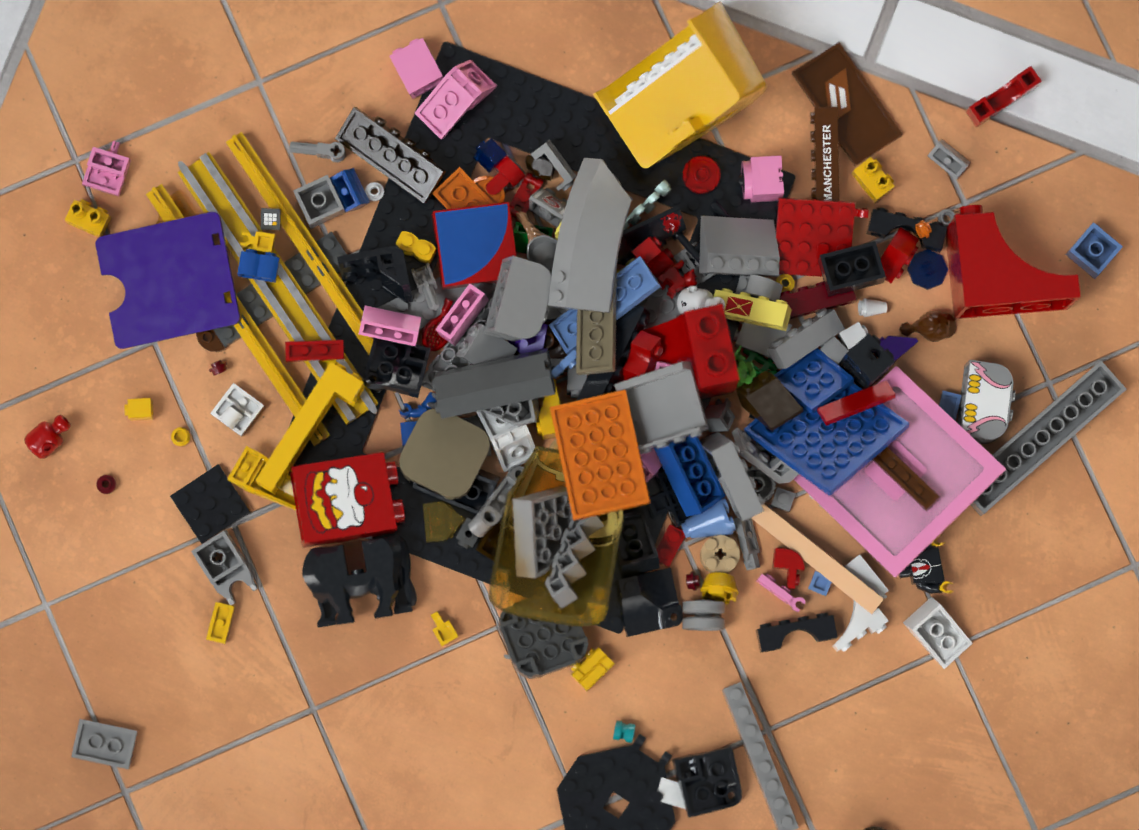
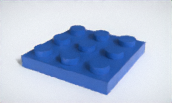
(814, 380)

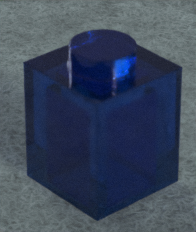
(489, 154)

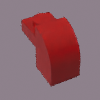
(790, 561)

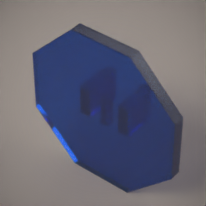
(927, 269)

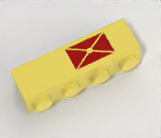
(755, 310)

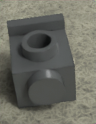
(464, 541)

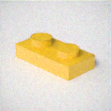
(220, 623)

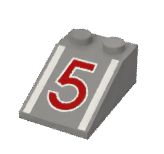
(547, 206)

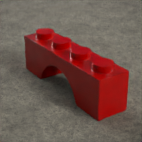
(1003, 97)

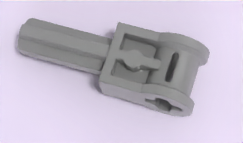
(321, 150)
(426, 284)

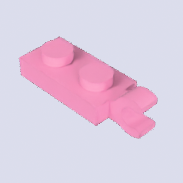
(781, 592)

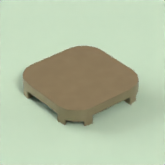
(444, 454)

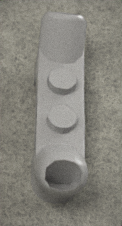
(494, 506)

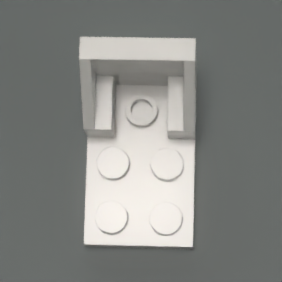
(510, 443)

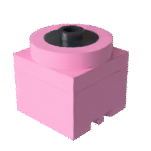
(762, 179)

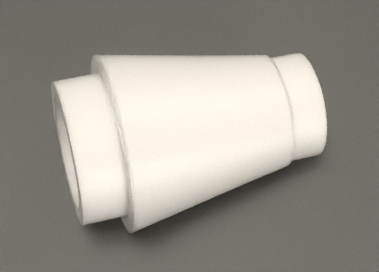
(871, 307)

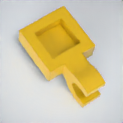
(443, 631)

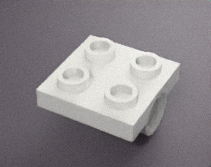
(237, 409)

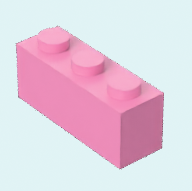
(462, 314)
(390, 325)

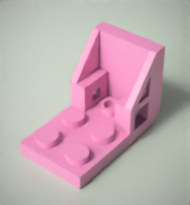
(453, 96)

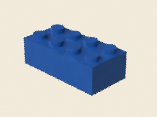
(690, 475)

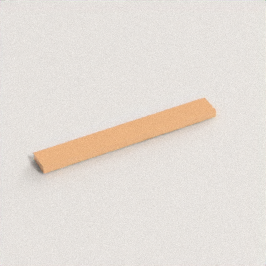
(818, 559)

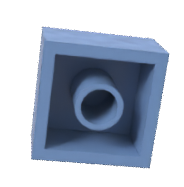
(1094, 250)

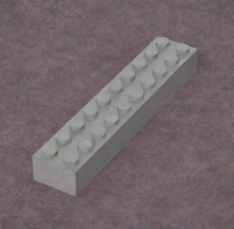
(1050, 431)

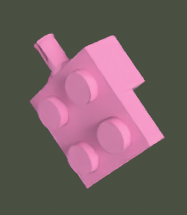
(106, 170)

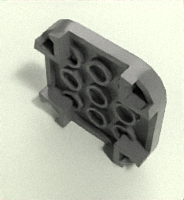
(541, 646)

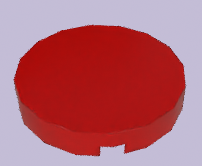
(701, 175)

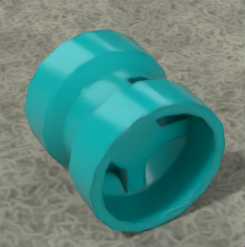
(624, 731)

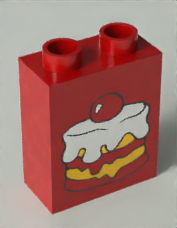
(345, 499)

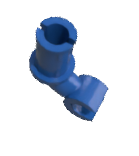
(416, 413)

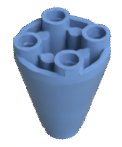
(710, 523)

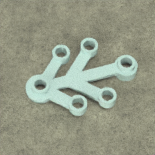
(662, 189)

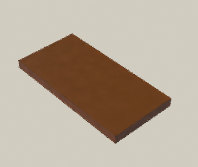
(867, 124)

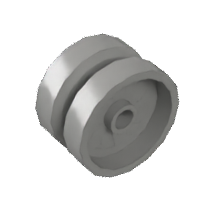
(703, 615)

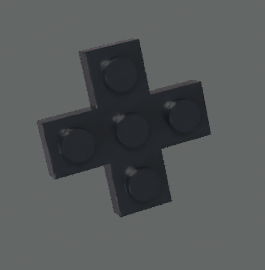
(666, 501)

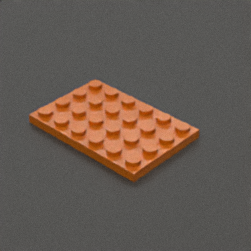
(599, 455)

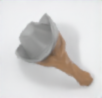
(540, 246)

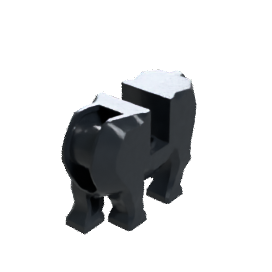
(386, 577)

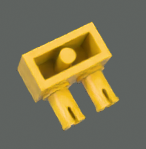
(873, 179)
(88, 218)

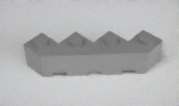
(566, 563)

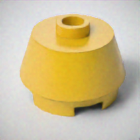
(719, 587)

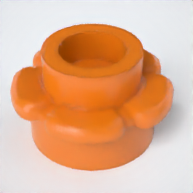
(923, 229)

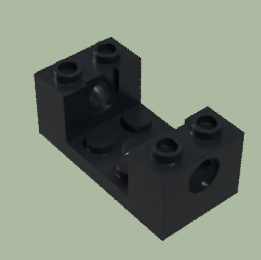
(863, 364)

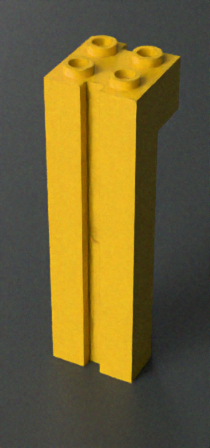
(333, 384)

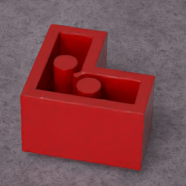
(898, 253)

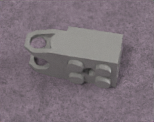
(224, 573)

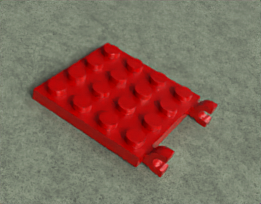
(811, 229)

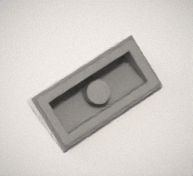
(948, 159)

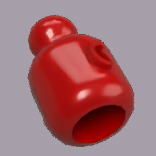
(47, 437)

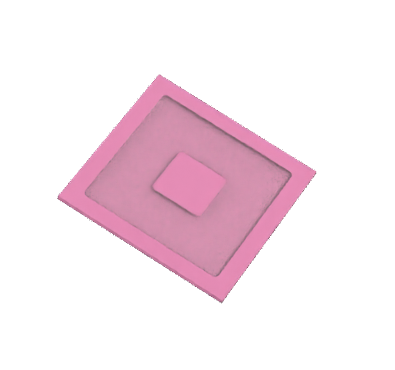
(934, 448)

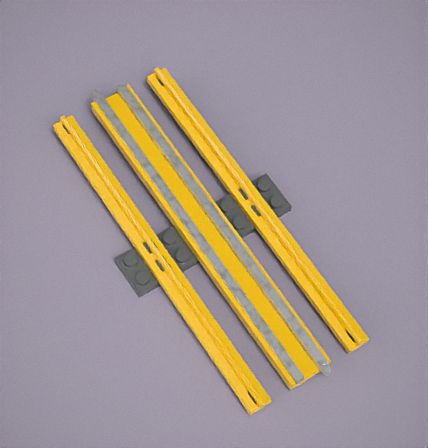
(285, 299)

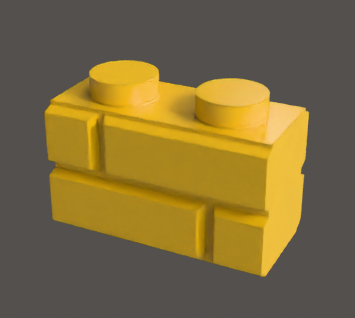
(592, 668)

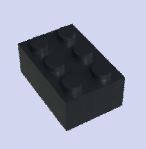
(851, 269)

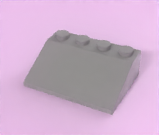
(738, 247)

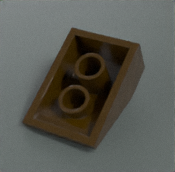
(768, 400)

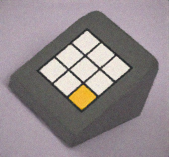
(270, 219)

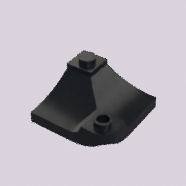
(396, 367)
(648, 602)
(707, 780)

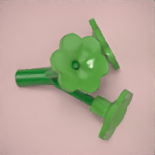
(746, 369)

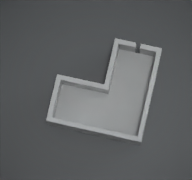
(732, 475)

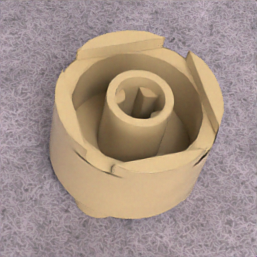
(726, 546)

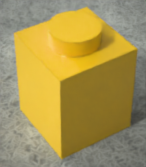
(139, 409)

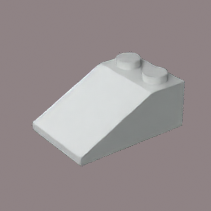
(937, 632)

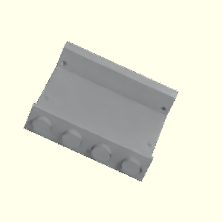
(665, 406)

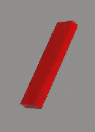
(856, 403)

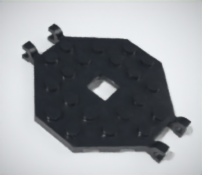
(619, 771)

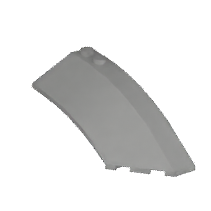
(589, 240)

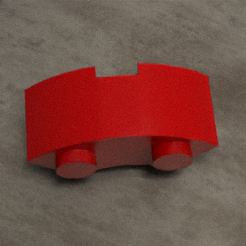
(654, 255)
(643, 355)

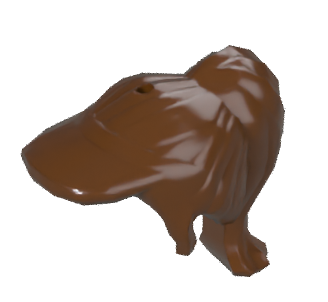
(932, 325)

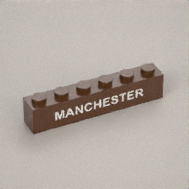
(825, 153)

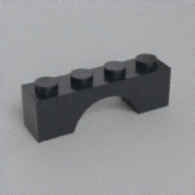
(882, 223)
(820, 628)

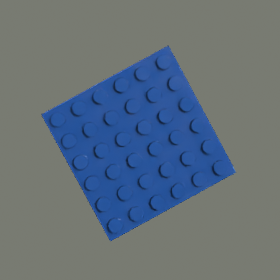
(832, 452)

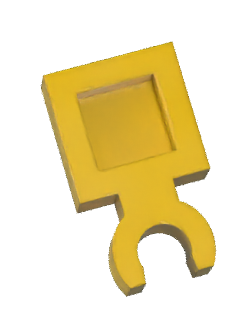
(261, 242)

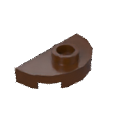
(210, 341)

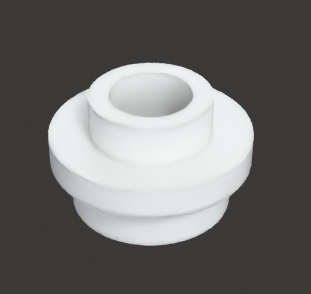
(376, 197)

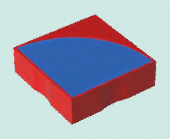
(473, 243)

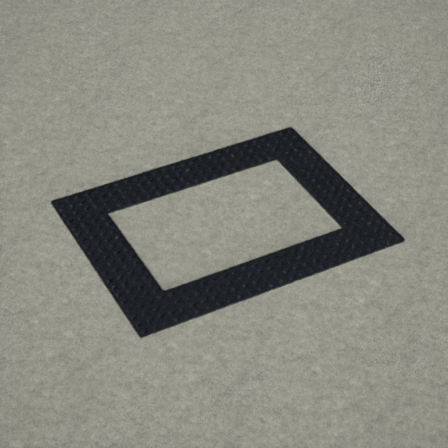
(523, 115)

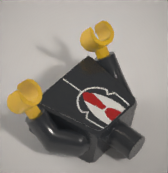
(927, 570)

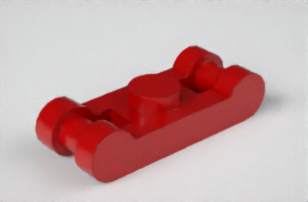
(523, 194)

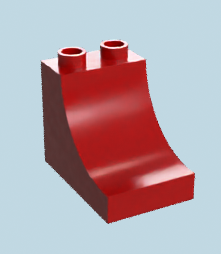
(992, 278)
(705, 342)

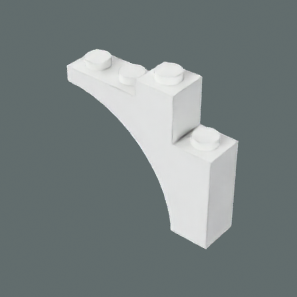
(861, 618)

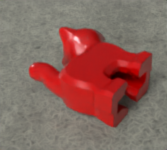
(676, 280)

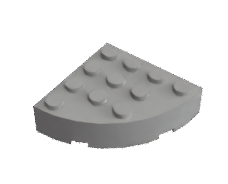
(539, 529)

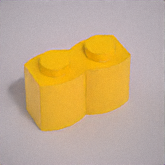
(421, 249)

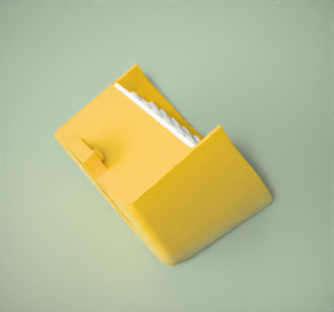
(683, 88)

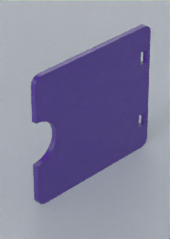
(170, 280)

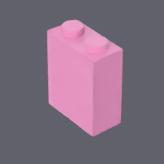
(417, 67)

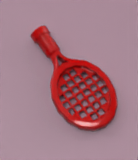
(445, 309)

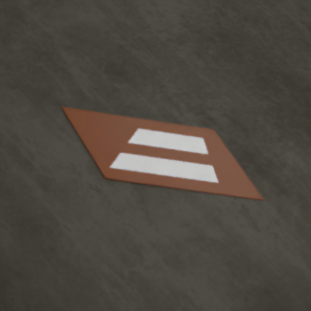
(838, 93)

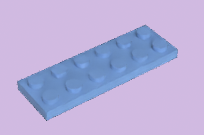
(632, 286)

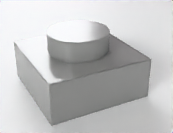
(782, 499)

